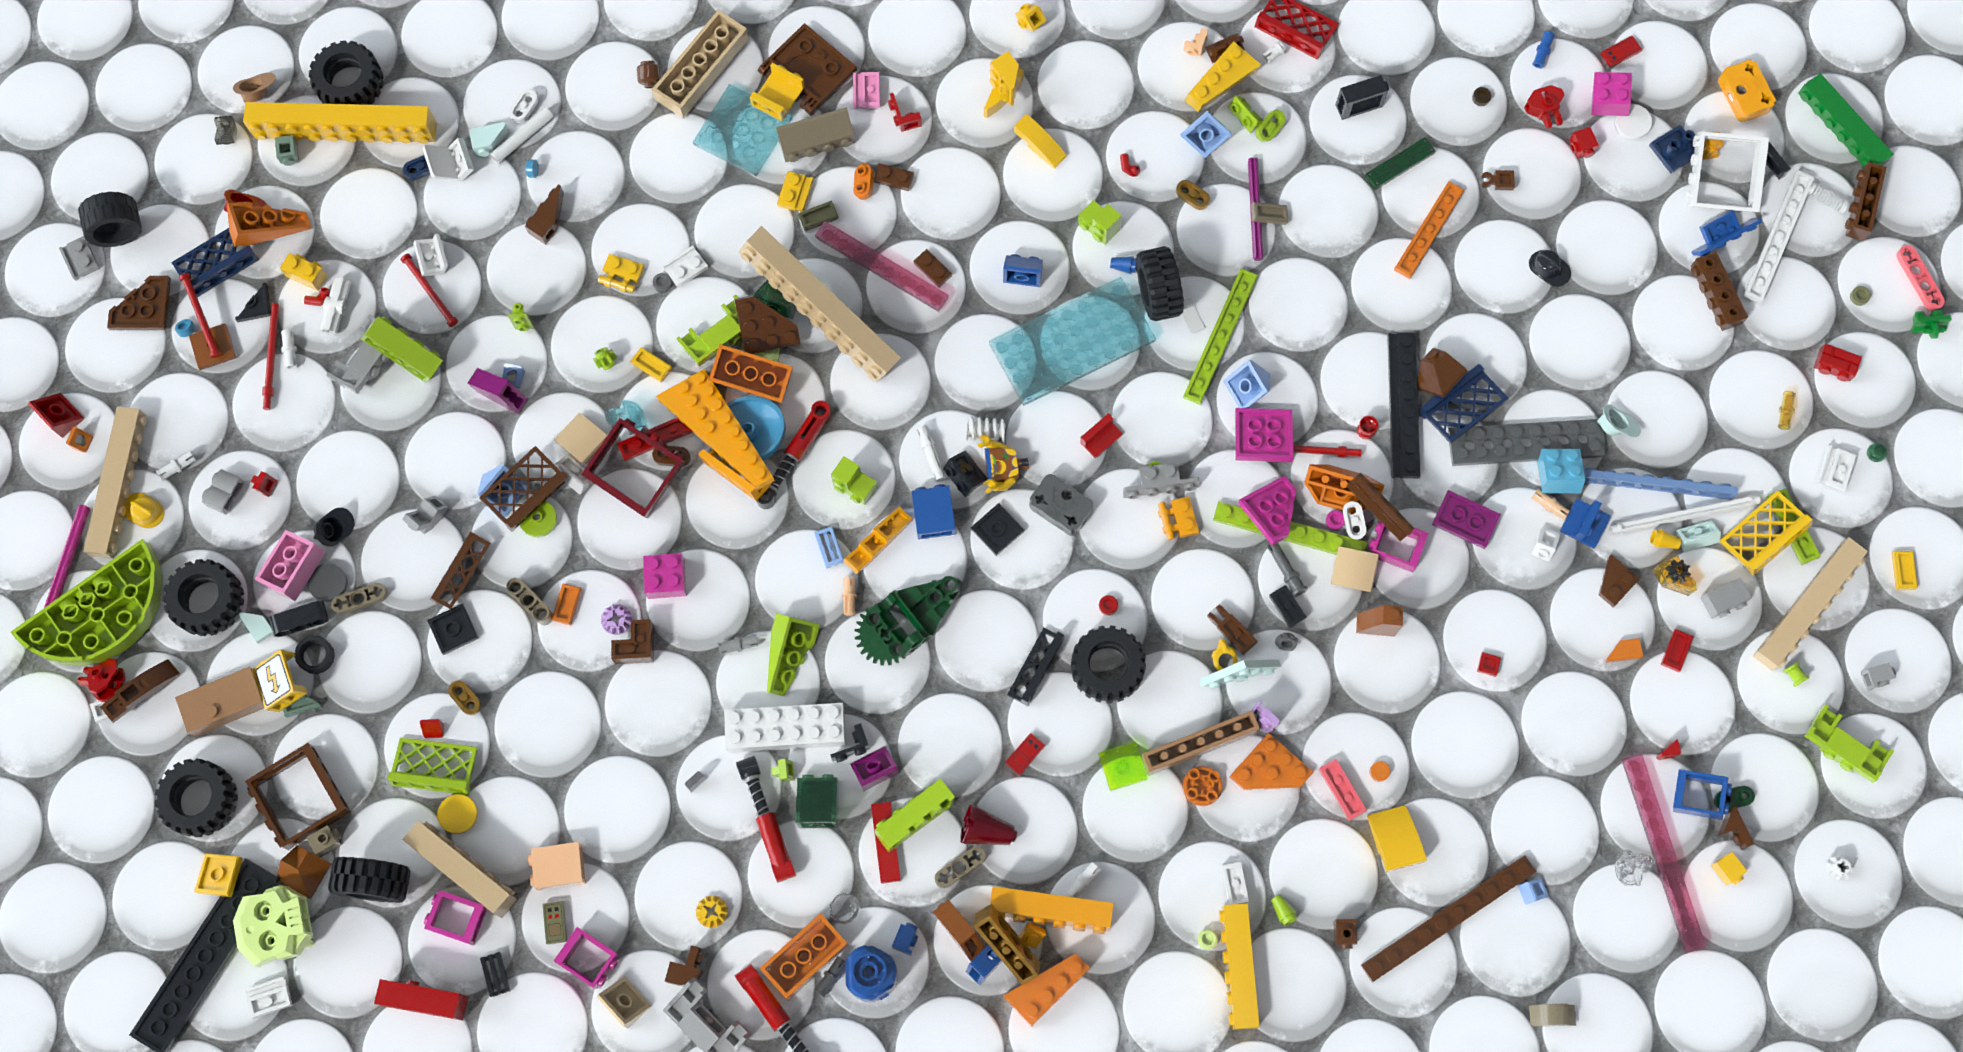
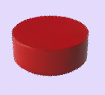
(1108, 605)

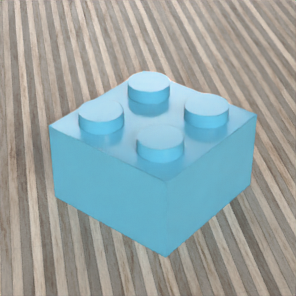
(1561, 471)

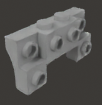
(362, 367)
(701, 1024)

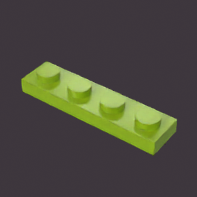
(1803, 545)

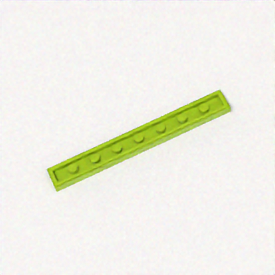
(1220, 336)

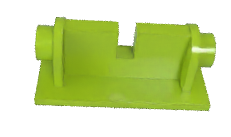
(1241, 110)
(519, 318)

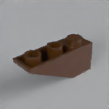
(546, 219)

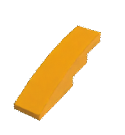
(878, 540)

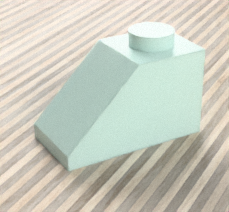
(488, 138)

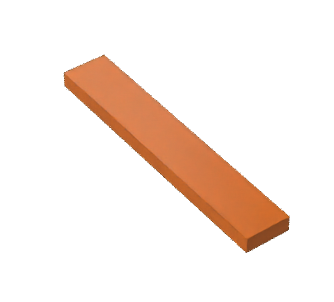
(1428, 230)

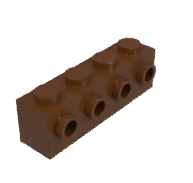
(1866, 201)
(1718, 291)

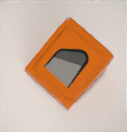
(79, 440)

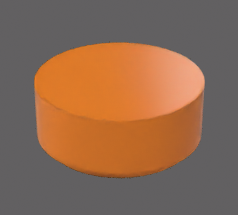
(1379, 771)

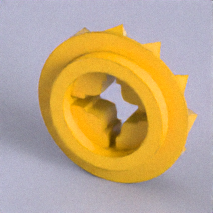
(721, 910)

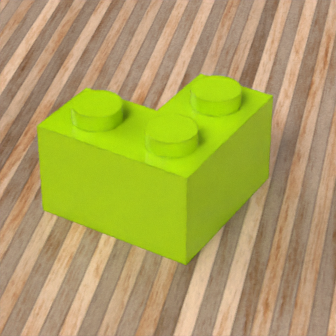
(1100, 222)
(850, 480)

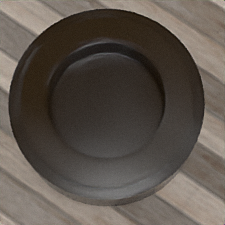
(1481, 96)

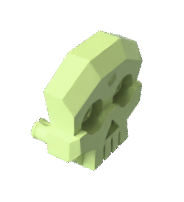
(256, 928)

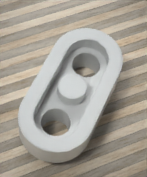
(522, 106)
(1355, 519)

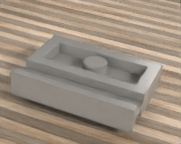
(79, 258)

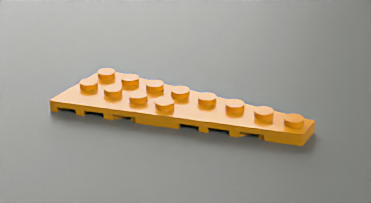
(709, 417)

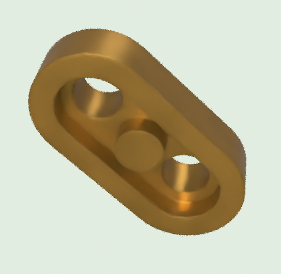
(1194, 193)
(465, 698)

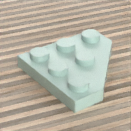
(1240, 672)

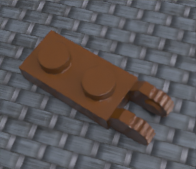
(1233, 631)

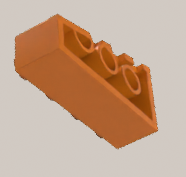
(1044, 991)

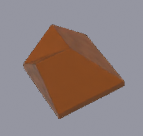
(302, 871)

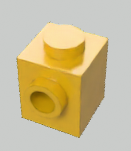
(1729, 869)

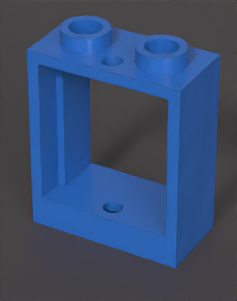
(1684, 775)

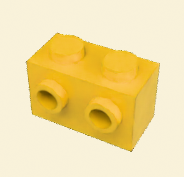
(303, 271)

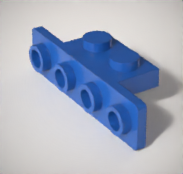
(1723, 229)

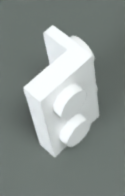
(431, 256)

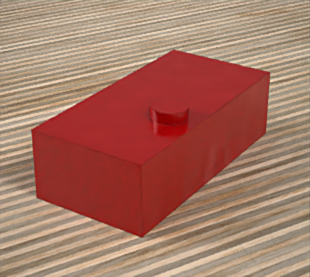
(421, 999)

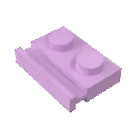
(1266, 719)

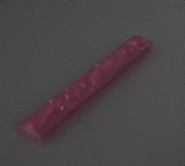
(881, 266)

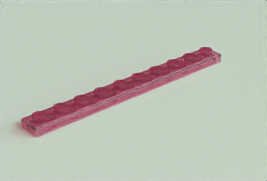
(1663, 854)

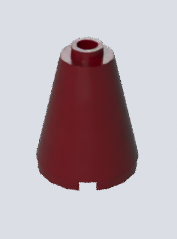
(986, 829)

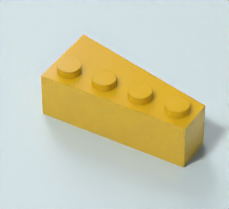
(1226, 73)

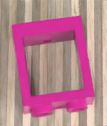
(1417, 534)
(474, 923)
(570, 947)

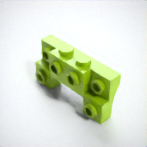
(723, 332)
(1844, 748)

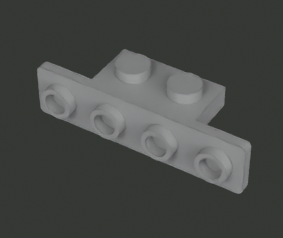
(1160, 480)

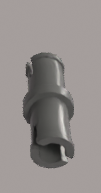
(830, 976)

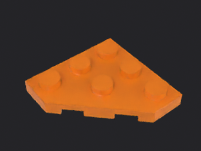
(1270, 767)

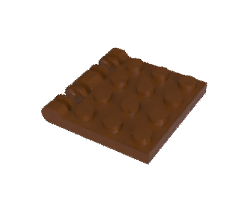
(816, 61)

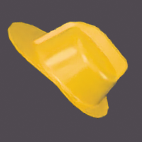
(144, 510)

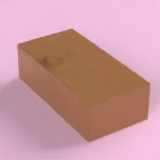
(220, 702)

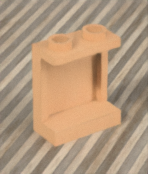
(557, 865)

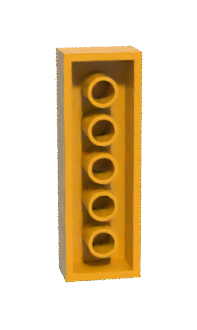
(1052, 909)

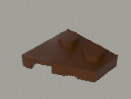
(1616, 581)

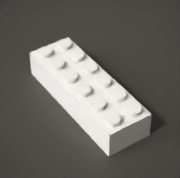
(784, 727)

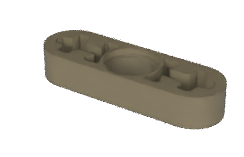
(347, 608)
(975, 863)

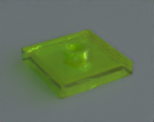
(1122, 766)

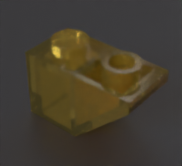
(1686, 588)

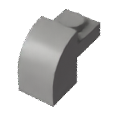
(427, 515)

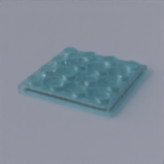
(739, 131)

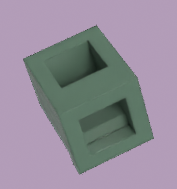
(286, 150)

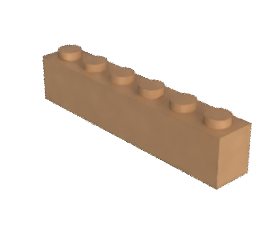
(1200, 743)

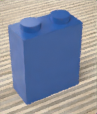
(933, 512)

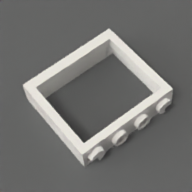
(1757, 176)

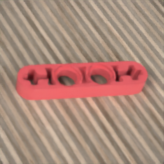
(1916, 279)

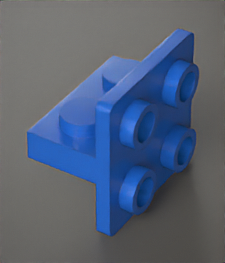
(1585, 522)

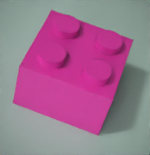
(1611, 93)
(664, 576)

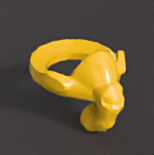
(1223, 648)

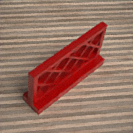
(1289, 33)

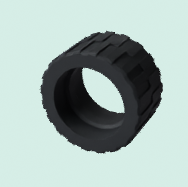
(110, 219)

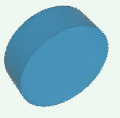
(532, 168)
(185, 328)

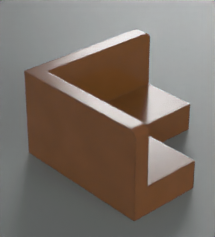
(638, 648)

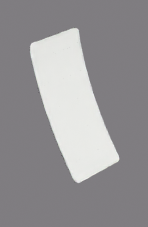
(1191, 316)

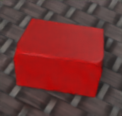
(432, 728)
(1670, 751)

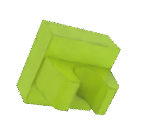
(784, 770)

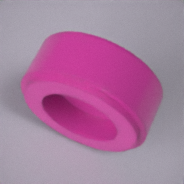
(1335, 520)

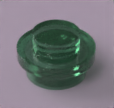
(1876, 452)

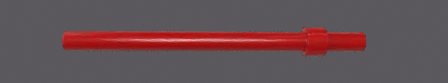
(268, 390)
(1341, 451)

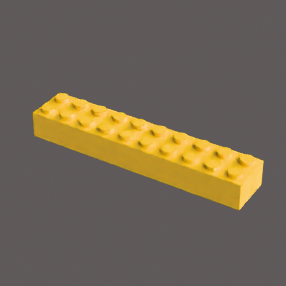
(340, 122)

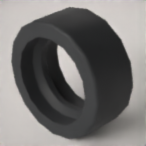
(304, 644)

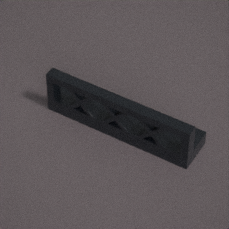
(1041, 670)

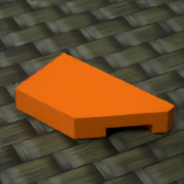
(1626, 650)

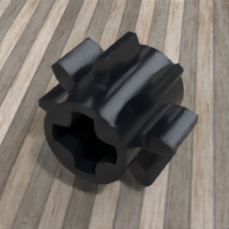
(1673, 572)

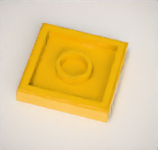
(218, 875)

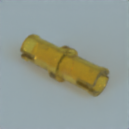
(1786, 410)

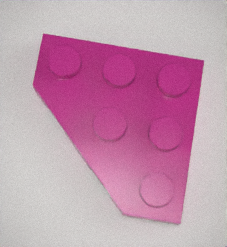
(1271, 509)

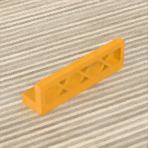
(732, 476)

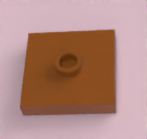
(202, 350)

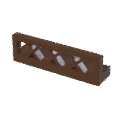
(453, 567)

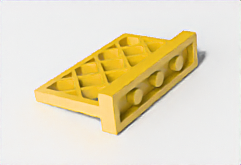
(1778, 544)

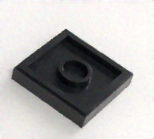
(997, 529)
(453, 629)

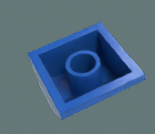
(1022, 270)

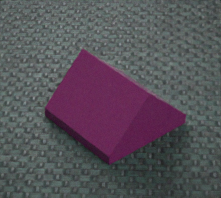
(874, 768)

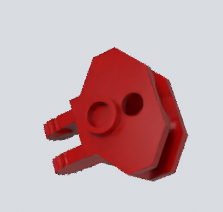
(1546, 105)
(102, 679)

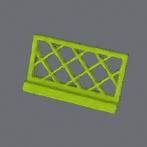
(426, 781)

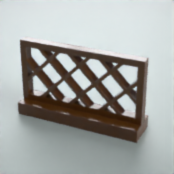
(535, 500)
(1380, 507)

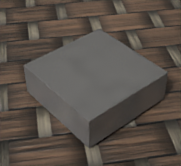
(693, 782)

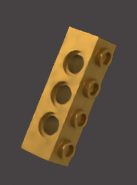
(1006, 944)

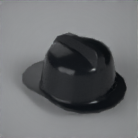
(1550, 267)
(334, 527)

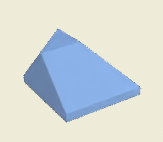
(1206, 134)
(1248, 384)
(490, 478)

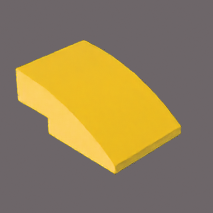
(1396, 838)

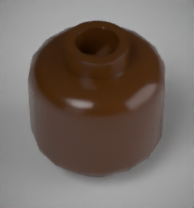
(648, 73)

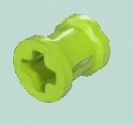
(1796, 674)

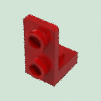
(907, 122)

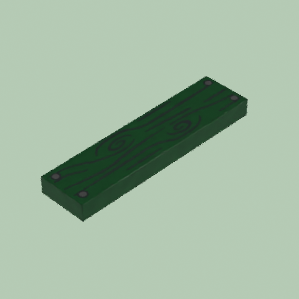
(1400, 163)

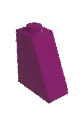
(498, 390)

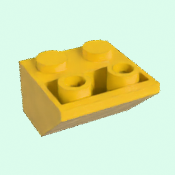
(1005, 76)

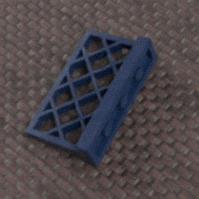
(220, 270)
(1470, 379)

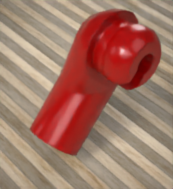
(1131, 170)
(319, 299)

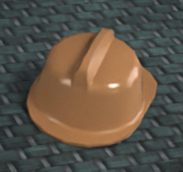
(254, 88)

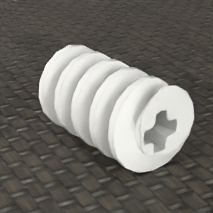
(991, 429)

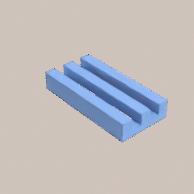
(834, 561)

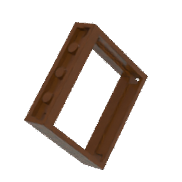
(264, 807)

